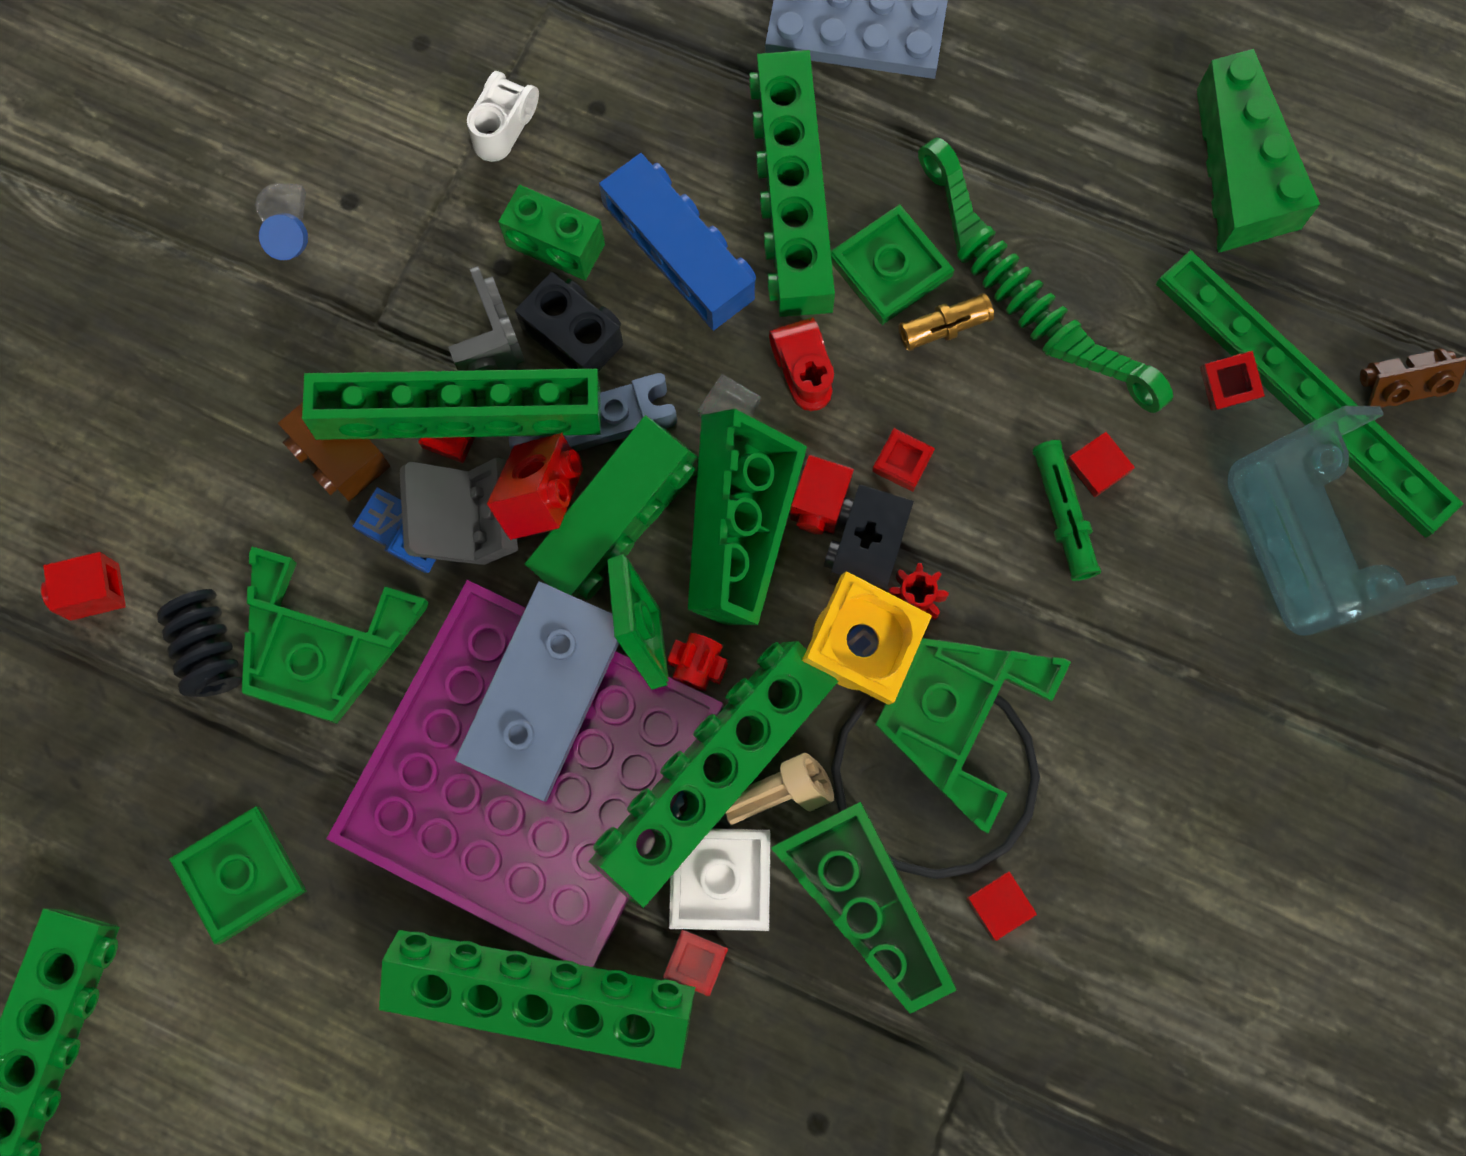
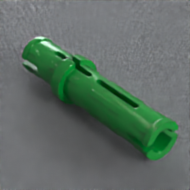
(1052, 461)

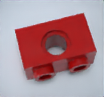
(535, 486)

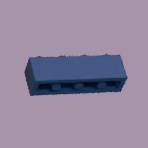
(678, 240)

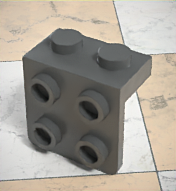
(493, 349)
(449, 513)

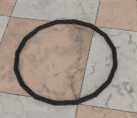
(991, 856)

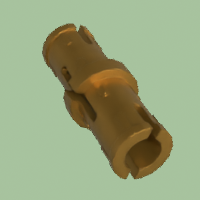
(946, 322)

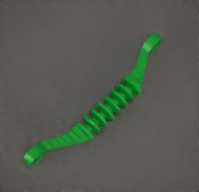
(1065, 342)

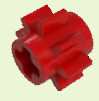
(928, 588)
(697, 661)

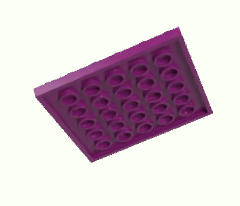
(492, 844)

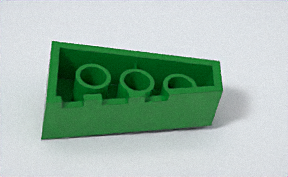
(1251, 155)
(614, 510)
(740, 514)
(863, 894)

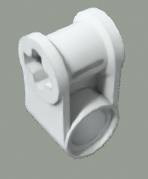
(502, 109)

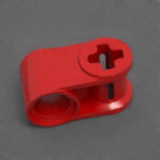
(803, 358)

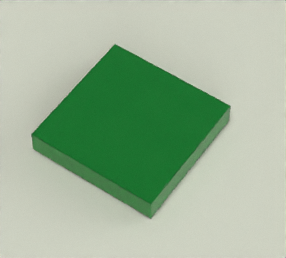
(891, 264)
(637, 622)
(237, 875)

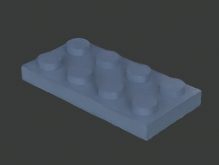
(862, 33)

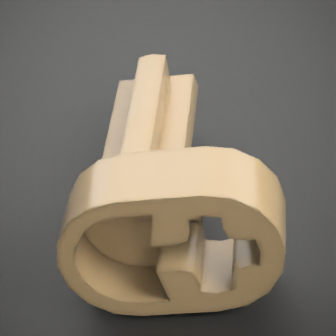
(799, 779)

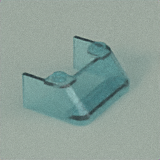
(1298, 533)

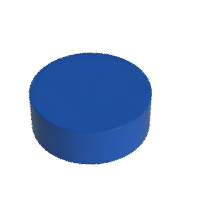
(283, 236)

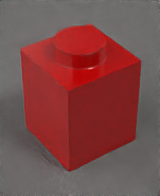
(1232, 381)
(820, 495)
(83, 586)

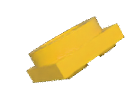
(898, 631)

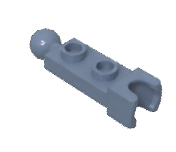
(621, 412)

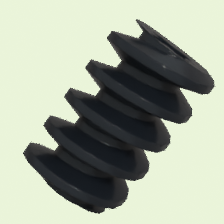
(195, 645)

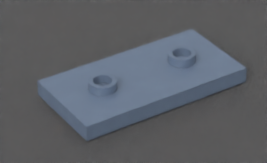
(540, 692)

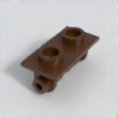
(1428, 375)

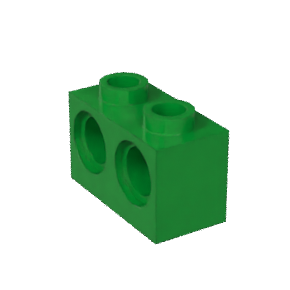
(552, 232)

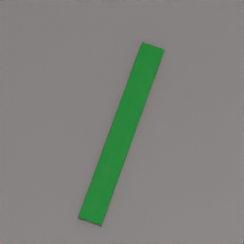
(1308, 392)

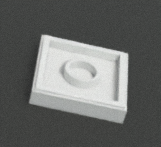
(723, 883)

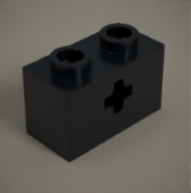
(876, 515)

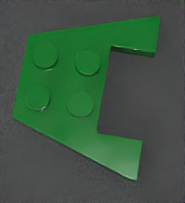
(308, 660)
(945, 707)

